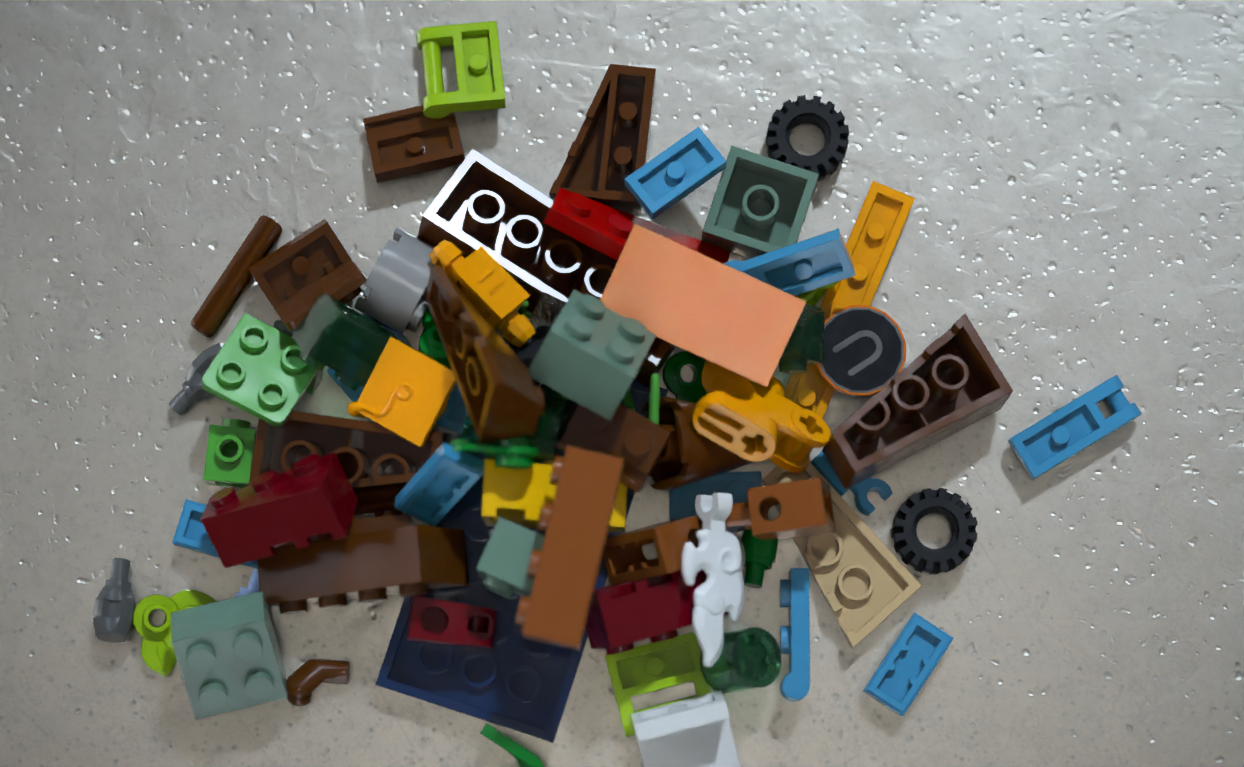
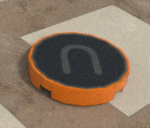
(861, 351)

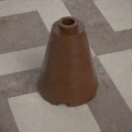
(688, 453)

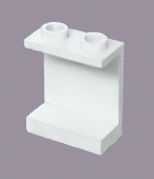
(687, 734)

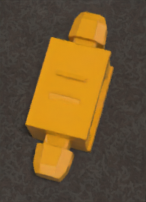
(488, 289)

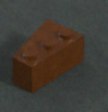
(612, 139)

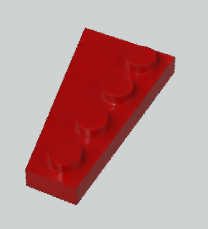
(609, 227)

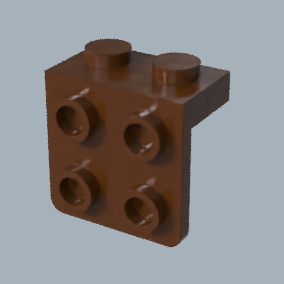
(304, 270)

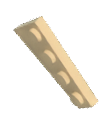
(851, 565)

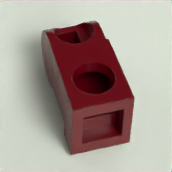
(451, 623)

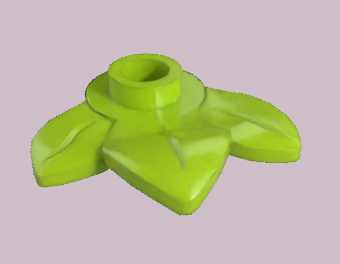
(157, 641)

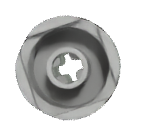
(399, 283)

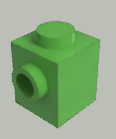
(229, 454)

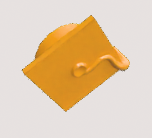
(405, 392)

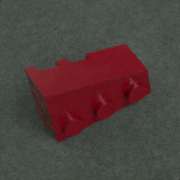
(280, 510)
(640, 611)

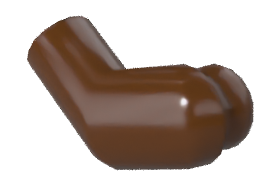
(311, 675)

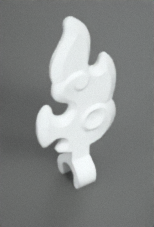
(722, 560)

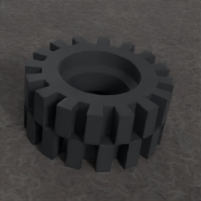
(815, 113)
(940, 503)

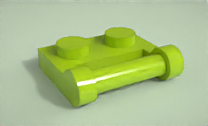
(476, 66)
(653, 669)

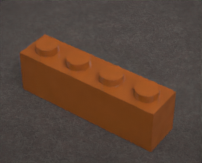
(572, 547)

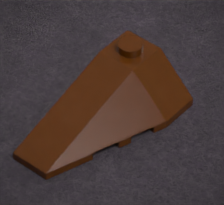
(487, 371)

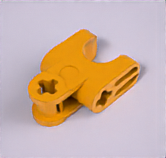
(757, 420)

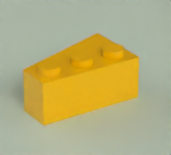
(521, 494)

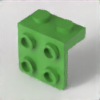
(261, 371)

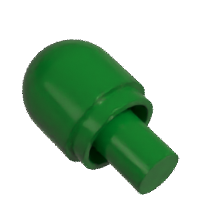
(758, 557)

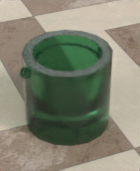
(746, 663)

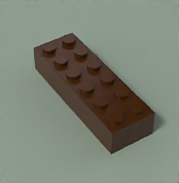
(506, 218)

